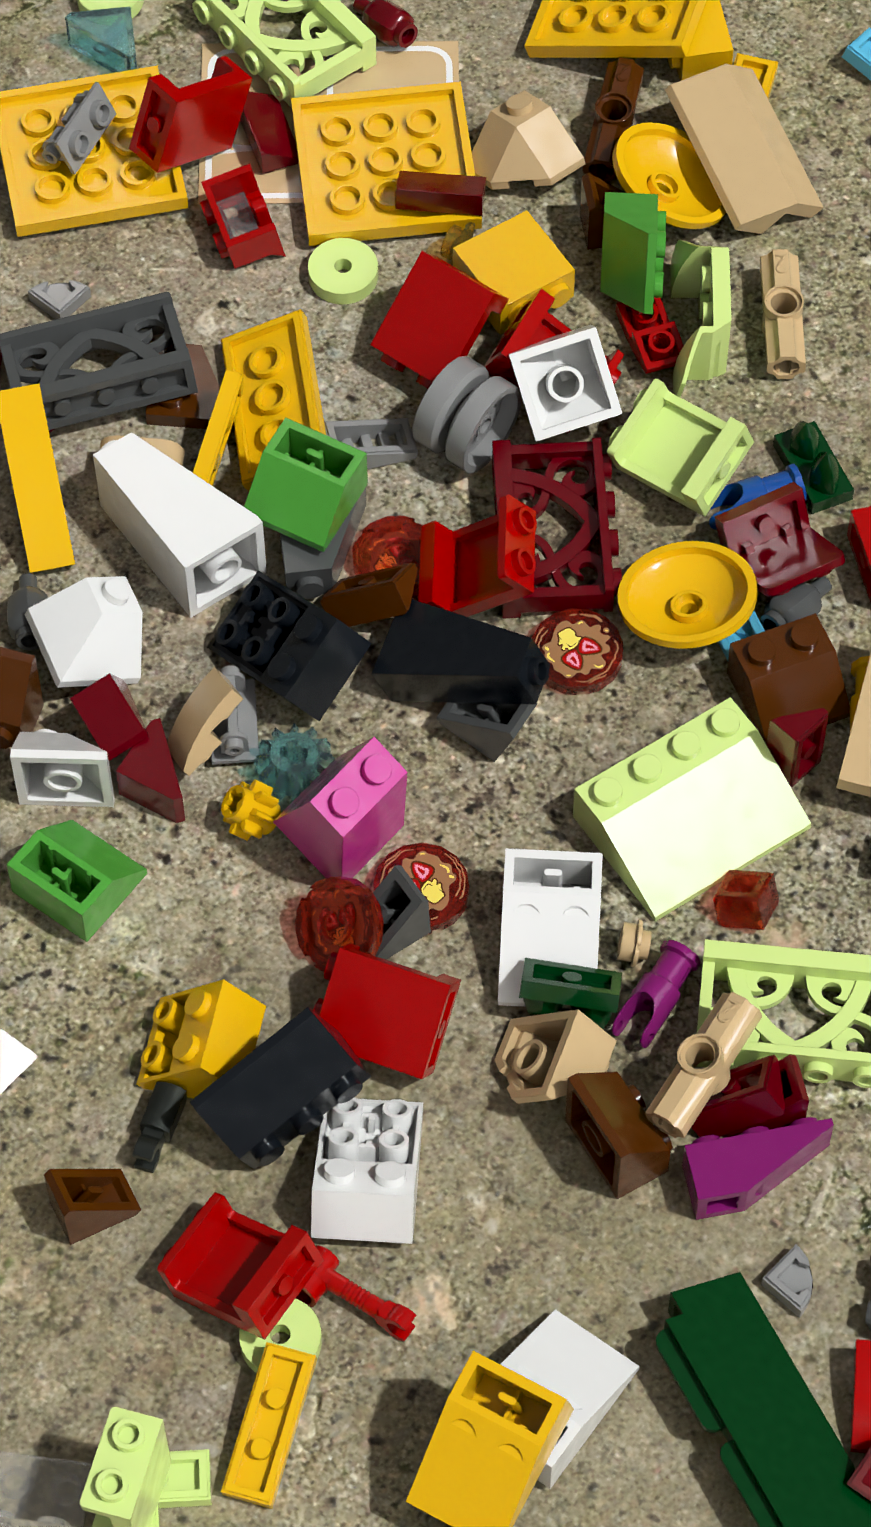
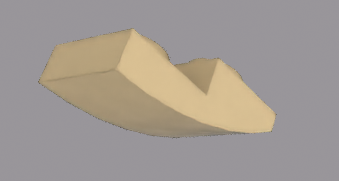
(192, 734)

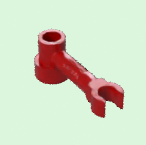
(391, 1316)

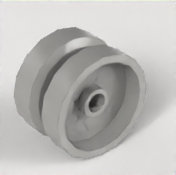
(466, 413)

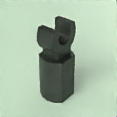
(158, 1124)

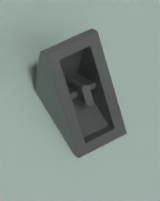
(485, 725)
(403, 912)

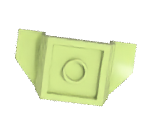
(705, 275)

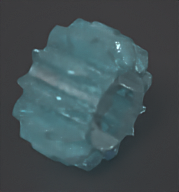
(279, 755)

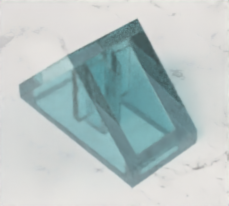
(104, 37)

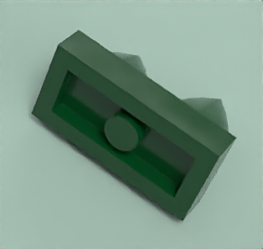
(820, 470)
(552, 984)

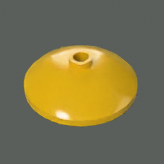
(664, 162)
(687, 594)

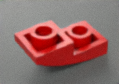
(650, 336)

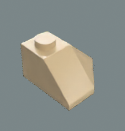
(524, 143)
(547, 1050)

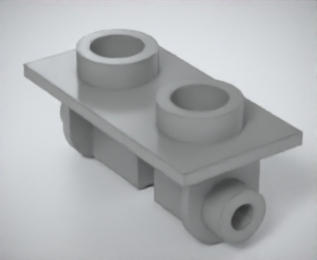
(83, 128)
(240, 729)

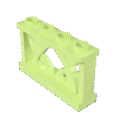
(270, 55)
(787, 968)

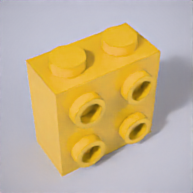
(517, 263)

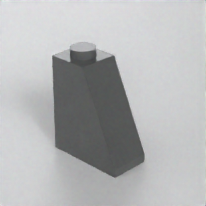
(314, 571)

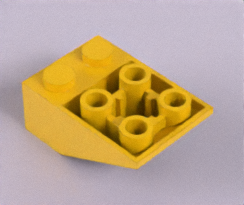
(488, 1447)

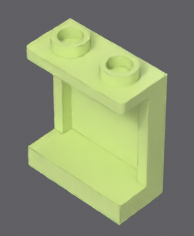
(678, 447)
(127, 1470)

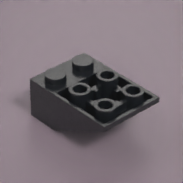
(289, 645)

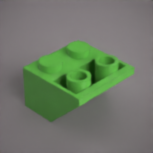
(633, 249)
(306, 484)
(73, 876)

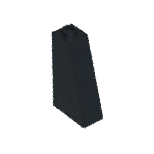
(458, 660)

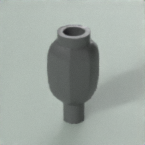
(18, 603)
(796, 604)

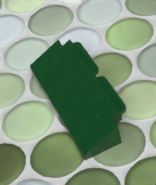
(750, 1389)

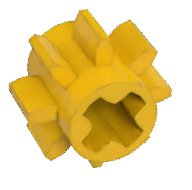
(250, 809)

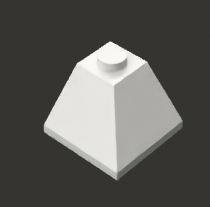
(565, 382)
(90, 632)
(60, 770)

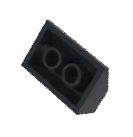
(282, 1089)

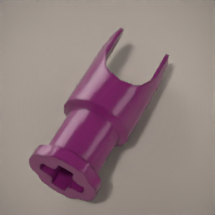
(658, 989)

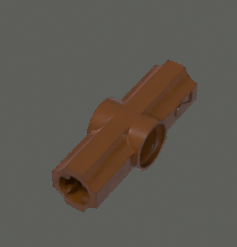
(613, 115)

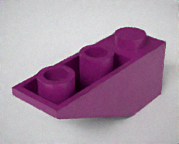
(741, 1169)

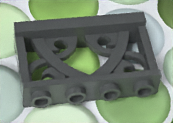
(132, 380)

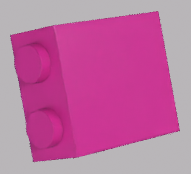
(348, 810)

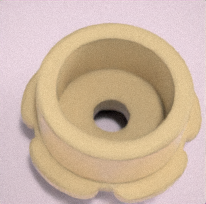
(633, 942)

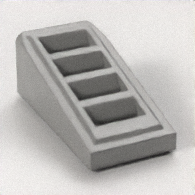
(365, 430)

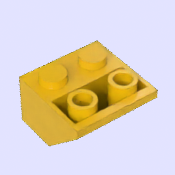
(200, 1036)

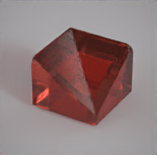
(746, 899)

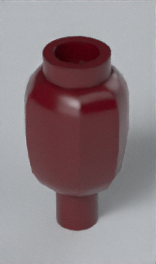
(387, 21)

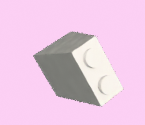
(179, 523)

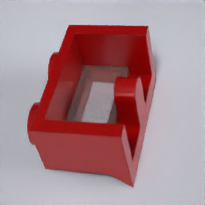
(241, 217)

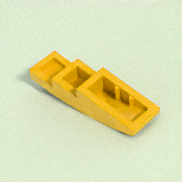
(35, 478)

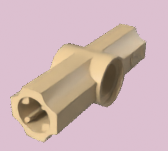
(782, 314)
(690, 1088)

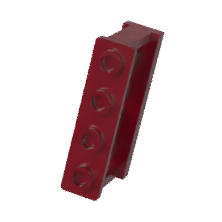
(510, 479)

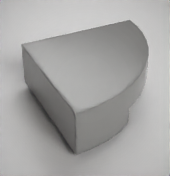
(59, 299)
(791, 1281)

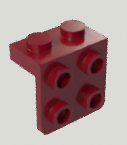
(778, 540)

